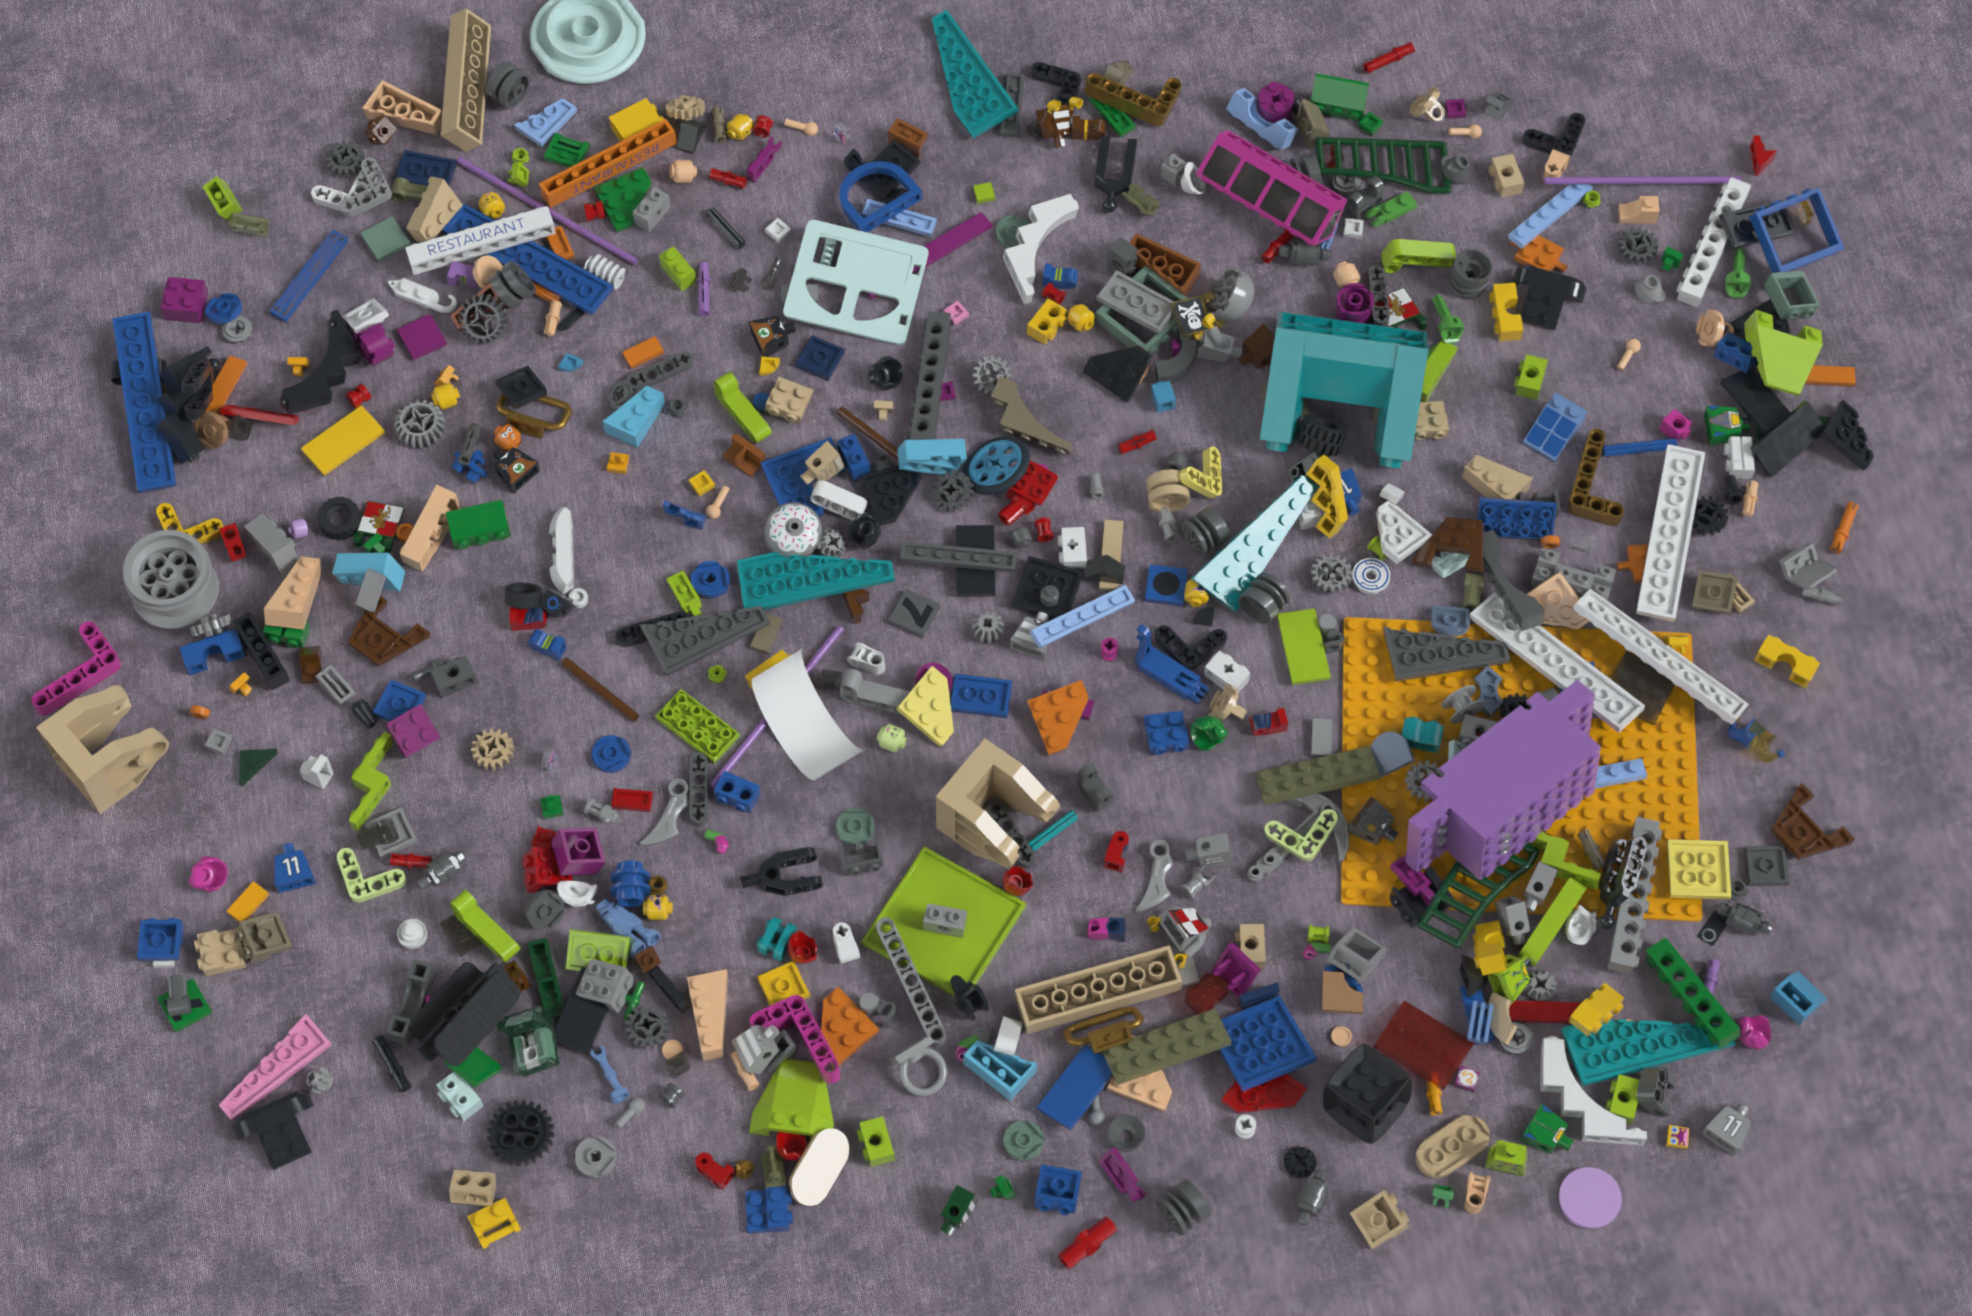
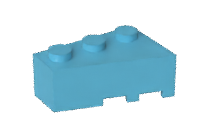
(635, 417)
(932, 455)
(351, 569)
(999, 1070)

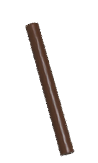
(868, 431)
(600, 689)

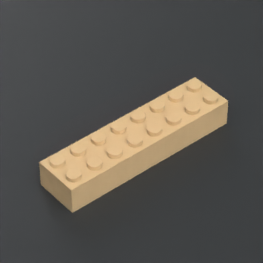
(466, 80)
(1098, 989)

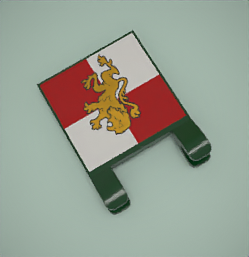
(1402, 309)
(381, 519)

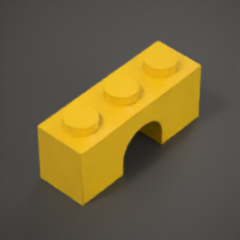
(1507, 326)
(1775, 651)
(1488, 947)

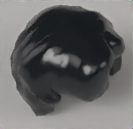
(886, 373)
(864, 531)

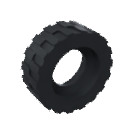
(336, 504)

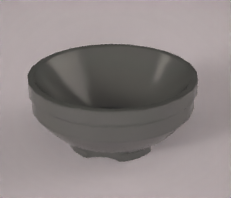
(1130, 1124)

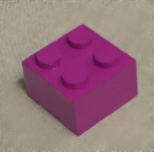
(184, 300)
(412, 731)
(578, 851)

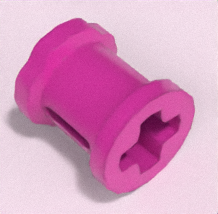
(1109, 643)

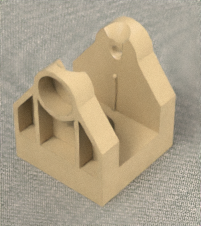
(115, 768)
(986, 775)

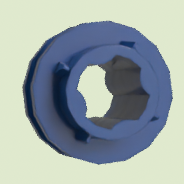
(630, 883)

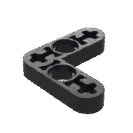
(1063, 81)
(1558, 143)
(1193, 652)

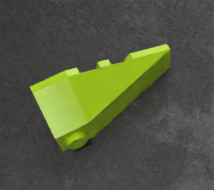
(1437, 363)

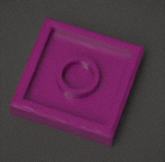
(422, 337)

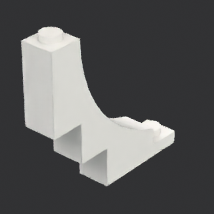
(1021, 258)
(1596, 1122)

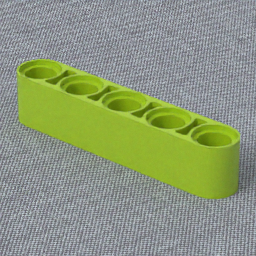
(1553, 920)

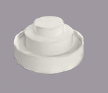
(412, 934)

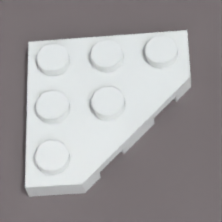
(1399, 532)

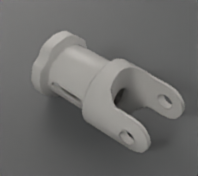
(1167, 523)
(604, 812)
(1195, 884)

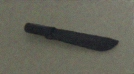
(570, 319)

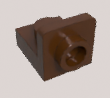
(647, 959)
(517, 975)

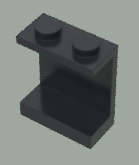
(1413, 906)

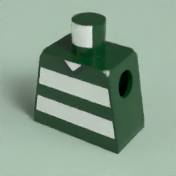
(961, 1201)

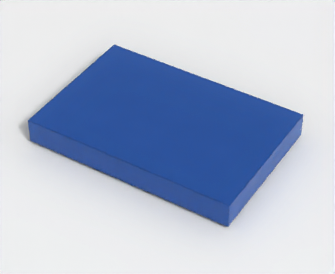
(980, 695)

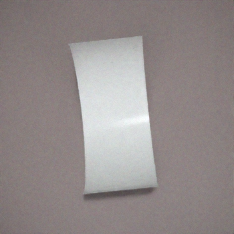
(801, 718)

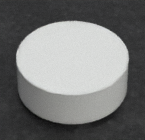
(580, 597)

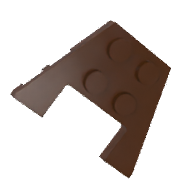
(1455, 536)
(379, 641)
(1801, 833)

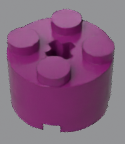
(1275, 102)
(1354, 303)
(374, 344)

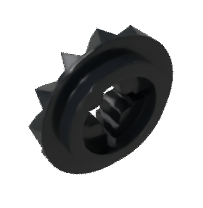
(1300, 1171)

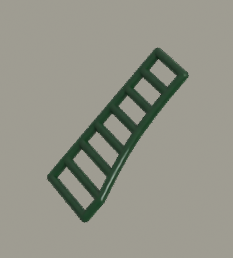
(1392, 176)
(1484, 901)

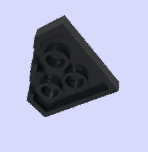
(1119, 370)
(1847, 436)
(890, 491)

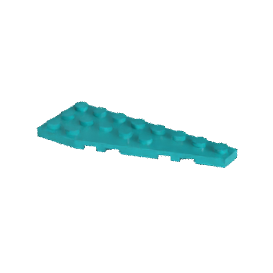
(973, 88)
(781, 581)
(1632, 1045)

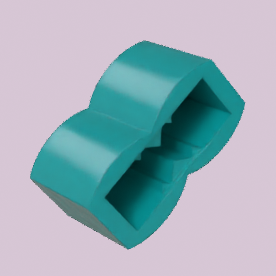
(1422, 734)

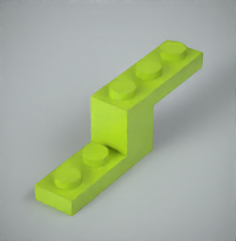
(370, 781)
(1554, 855)

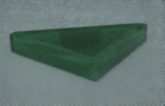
(253, 761)

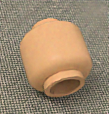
(682, 171)
(1346, 274)

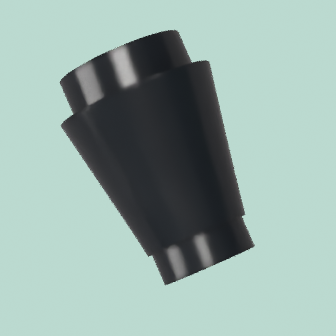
(1733, 490)
(363, 713)

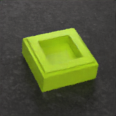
(984, 192)

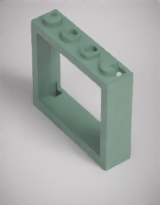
(1104, 314)

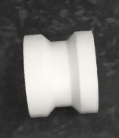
(1245, 1131)

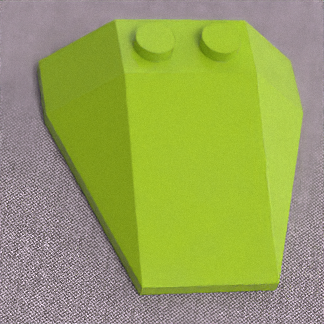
(793, 1102)

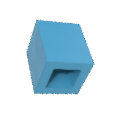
(1163, 396)

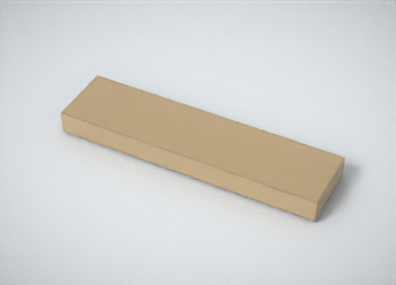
(1112, 546)

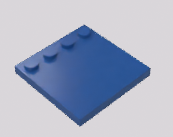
(1264, 1044)

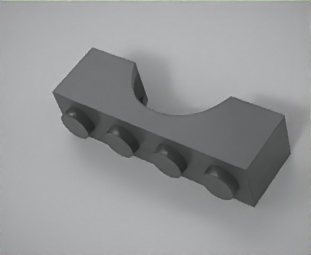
(418, 985)

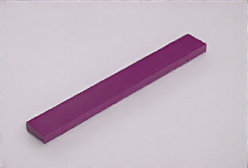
(953, 240)

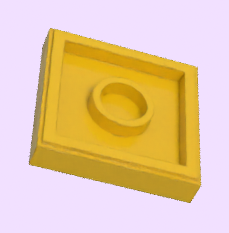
(782, 983)

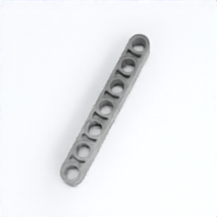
(910, 972)

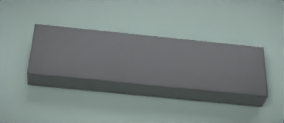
(1014, 88)

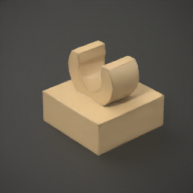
(883, 407)

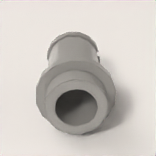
(1096, 486)

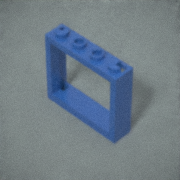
(1823, 216)

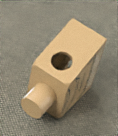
(823, 464)

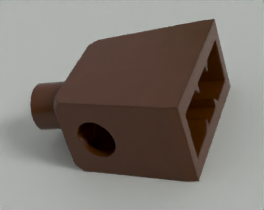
(1258, 348)

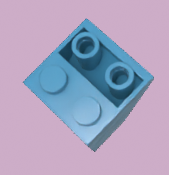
(1798, 997)

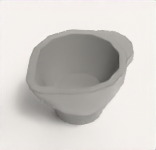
(1649, 290)

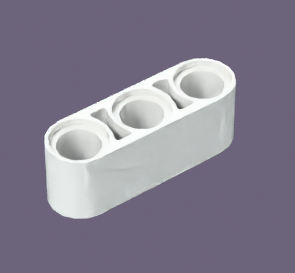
(838, 500)
(1008, 1036)

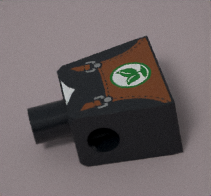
(770, 334)
(515, 468)

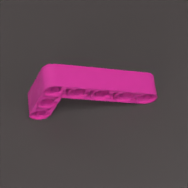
(81, 673)
(808, 1031)

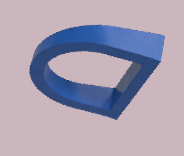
(866, 224)

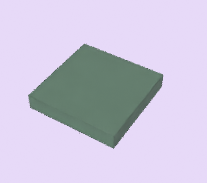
(385, 239)

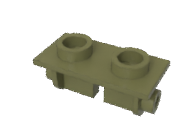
(1135, 196)
(249, 224)
(773, 1168)

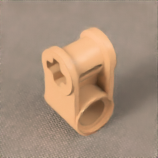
(1556, 164)
(1476, 1189)

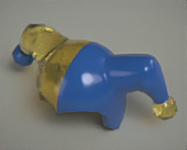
(1755, 739)

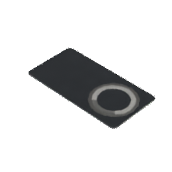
(1713, 928)

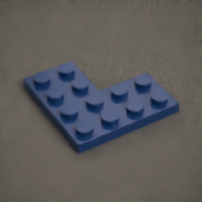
(784, 476)

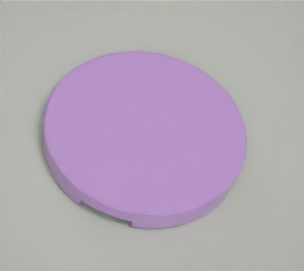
(1590, 1198)

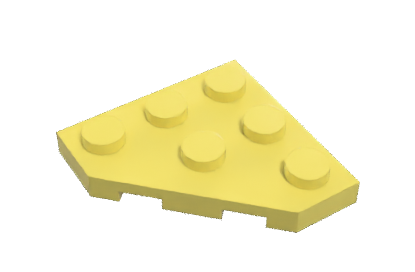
(930, 707)

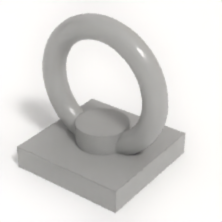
(913, 1053)

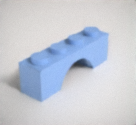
(1244, 107)

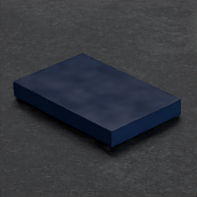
(420, 167)

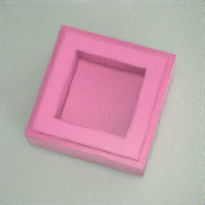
(957, 311)

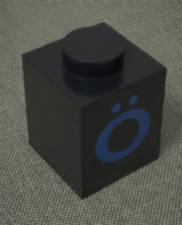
(556, 603)

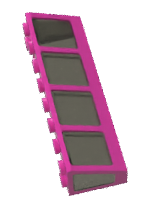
(1271, 188)

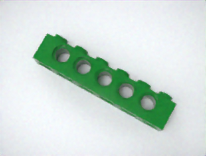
(1665, 952)

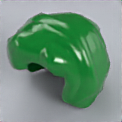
(1208, 732)

